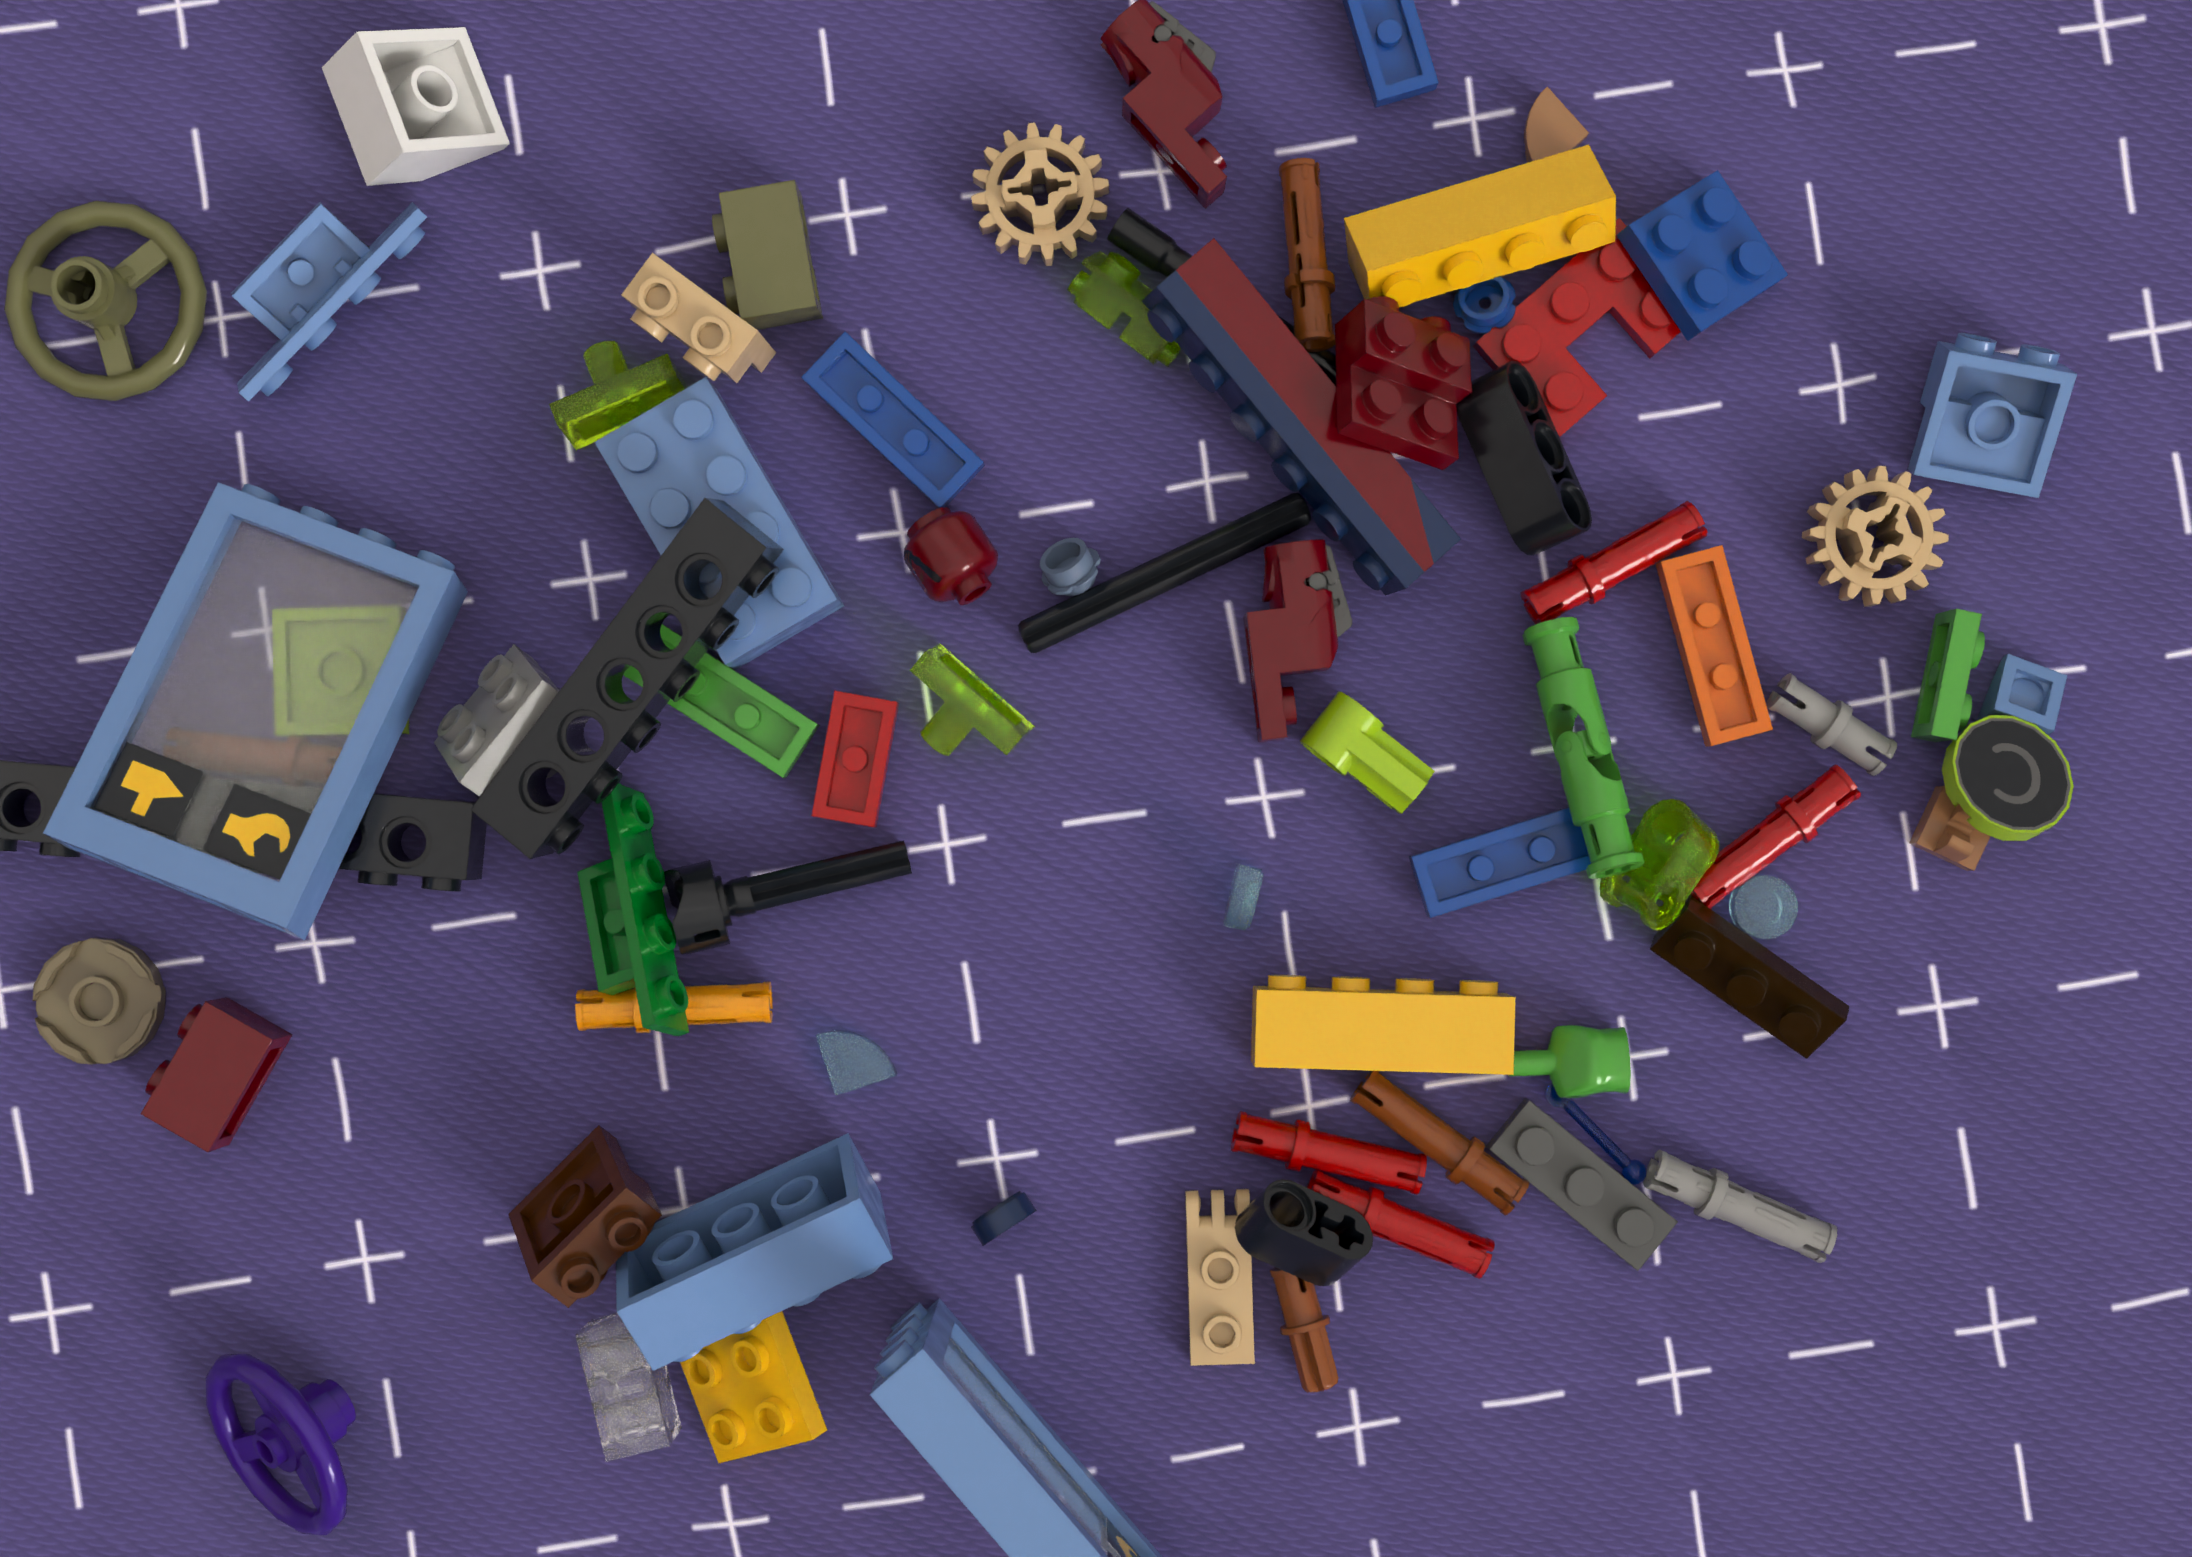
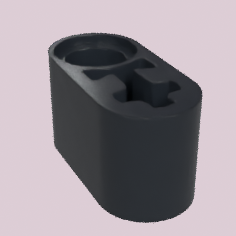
(1303, 1232)

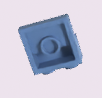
(1991, 415)

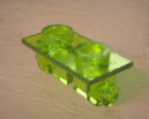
(1116, 290)

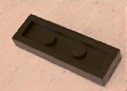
(1750, 978)

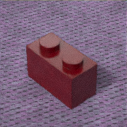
(214, 1073)

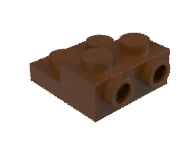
(583, 1218)

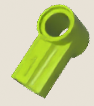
(1354, 744)

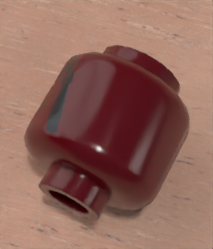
(950, 556)

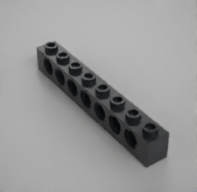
(451, 830)

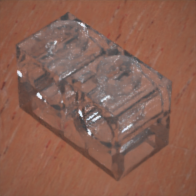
(628, 1398)

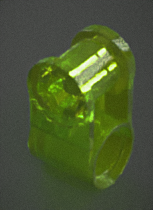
(1669, 867)

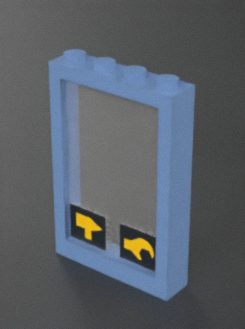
(260, 708)
(995, 1444)

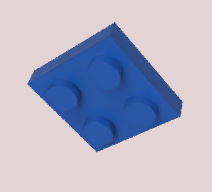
(1702, 255)

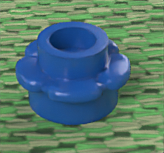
(1481, 320)

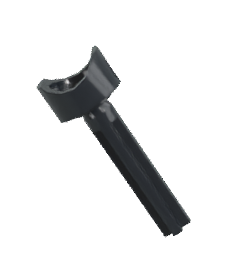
(708, 904)

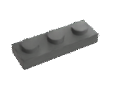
(1581, 1184)

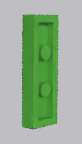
(741, 712)

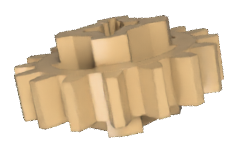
(1063, 190)
(1899, 546)

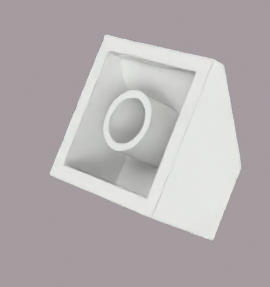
(413, 103)

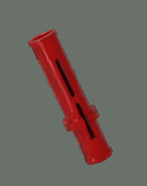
(1591, 576)
(1791, 821)
(1328, 1152)
(1410, 1227)

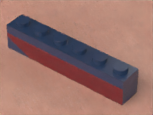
(1292, 412)

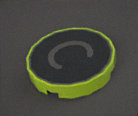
(2007, 777)

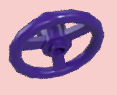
(291, 1435)

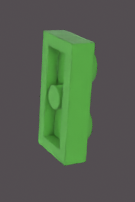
(1952, 653)

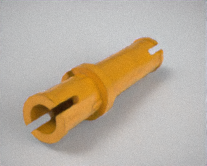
(705, 1006)

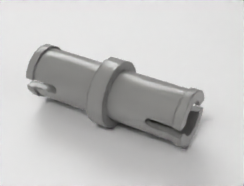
(1831, 724)

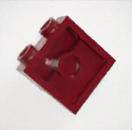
(1401, 381)

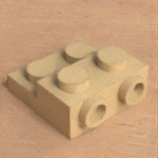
(712, 332)

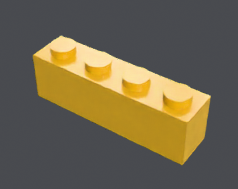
(1482, 228)
(1383, 1028)

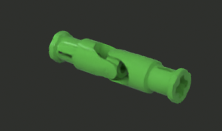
(1585, 756)

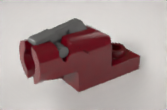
(1172, 93)
(1296, 632)

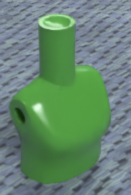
(1580, 1061)

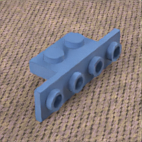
(309, 280)

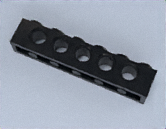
(517, 797)

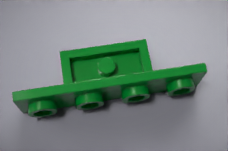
(629, 919)

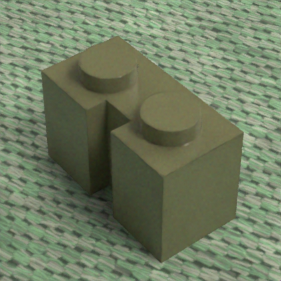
(768, 255)

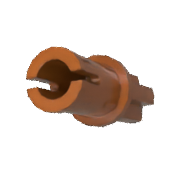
(1306, 1331)

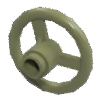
(104, 299)

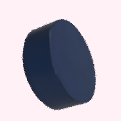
(1002, 1217)

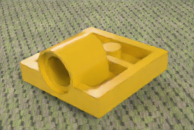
(754, 1392)

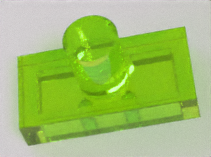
(617, 393)
(966, 706)

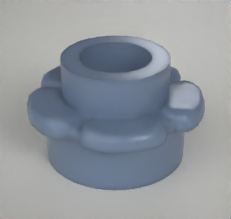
(1069, 567)

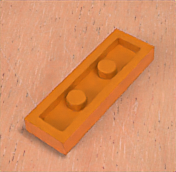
(1714, 646)

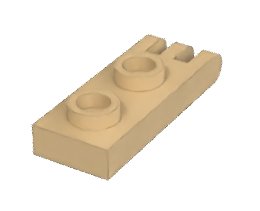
(1218, 1283)

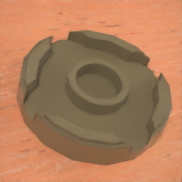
(99, 1001)

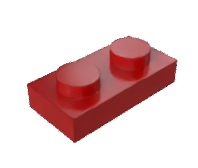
(855, 759)

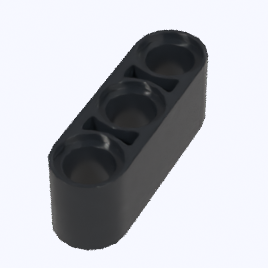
(1523, 459)

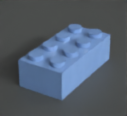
(695, 452)
(752, 1253)

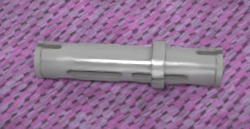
(1721, 1198)

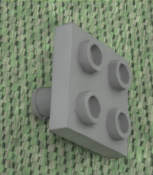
(495, 718)

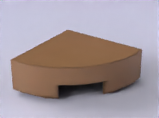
(1551, 128)

